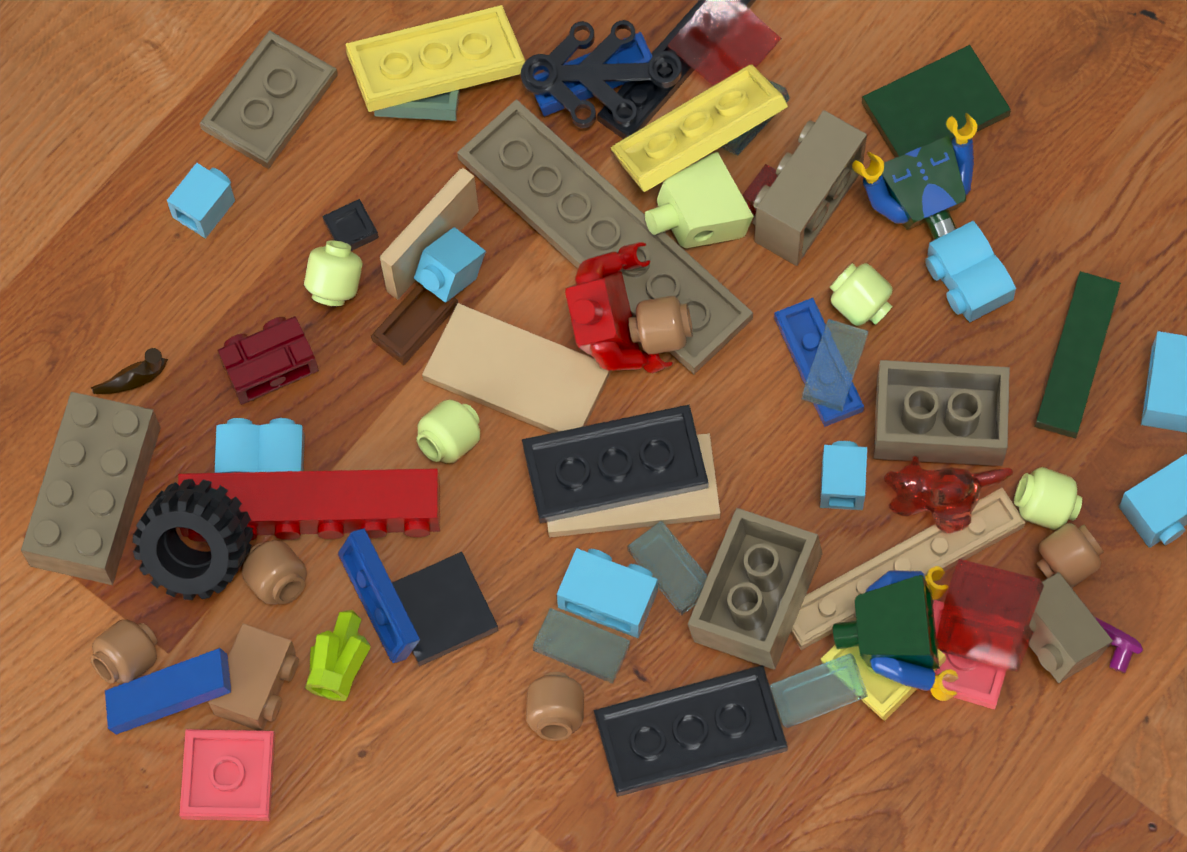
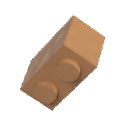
(257, 673)

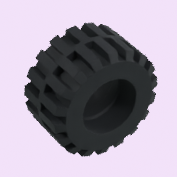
(175, 563)

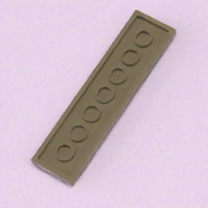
(591, 218)

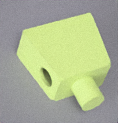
(701, 205)

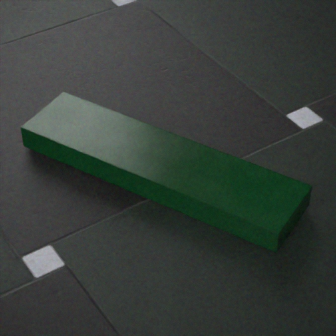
(1077, 355)

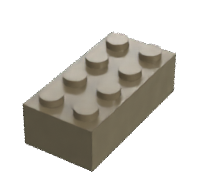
(91, 488)

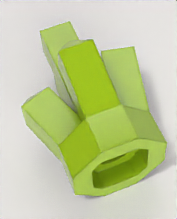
(337, 658)

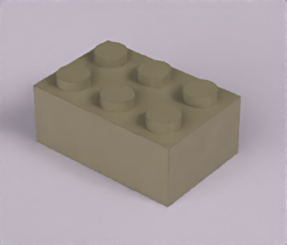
(808, 187)
(941, 412)
(755, 588)

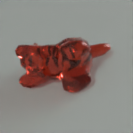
(945, 493)

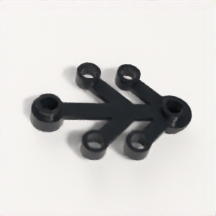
(594, 73)

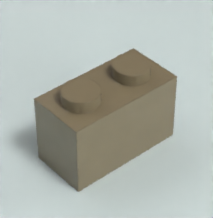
(1065, 631)

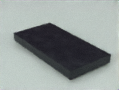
(615, 463)
(690, 730)

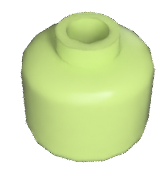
(333, 273)
(861, 294)
(448, 431)
(1047, 498)

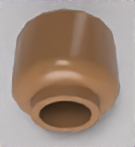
(661, 325)
(1071, 553)
(274, 572)
(124, 651)
(555, 706)

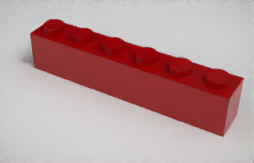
(331, 501)

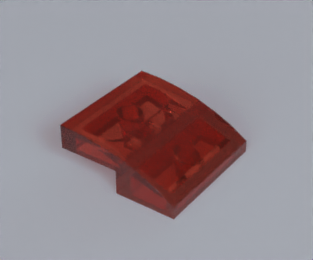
(723, 40)
(988, 615)

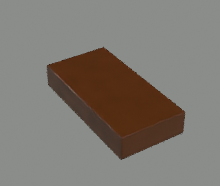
(412, 323)

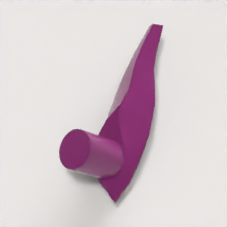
(1124, 645)

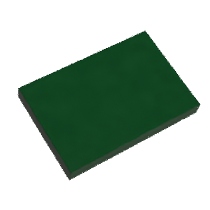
(918, 105)

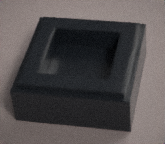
(351, 225)

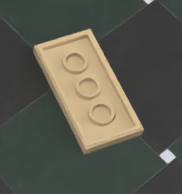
(515, 372)
(674, 509)

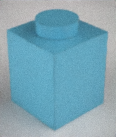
(201, 199)
(449, 264)
(843, 476)

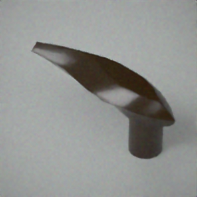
(134, 375)

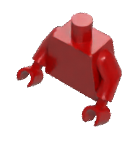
(602, 312)

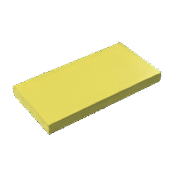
(435, 58)
(698, 127)

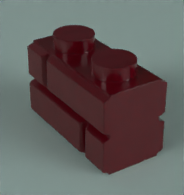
(267, 358)

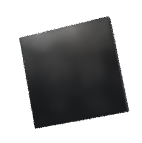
(445, 608)

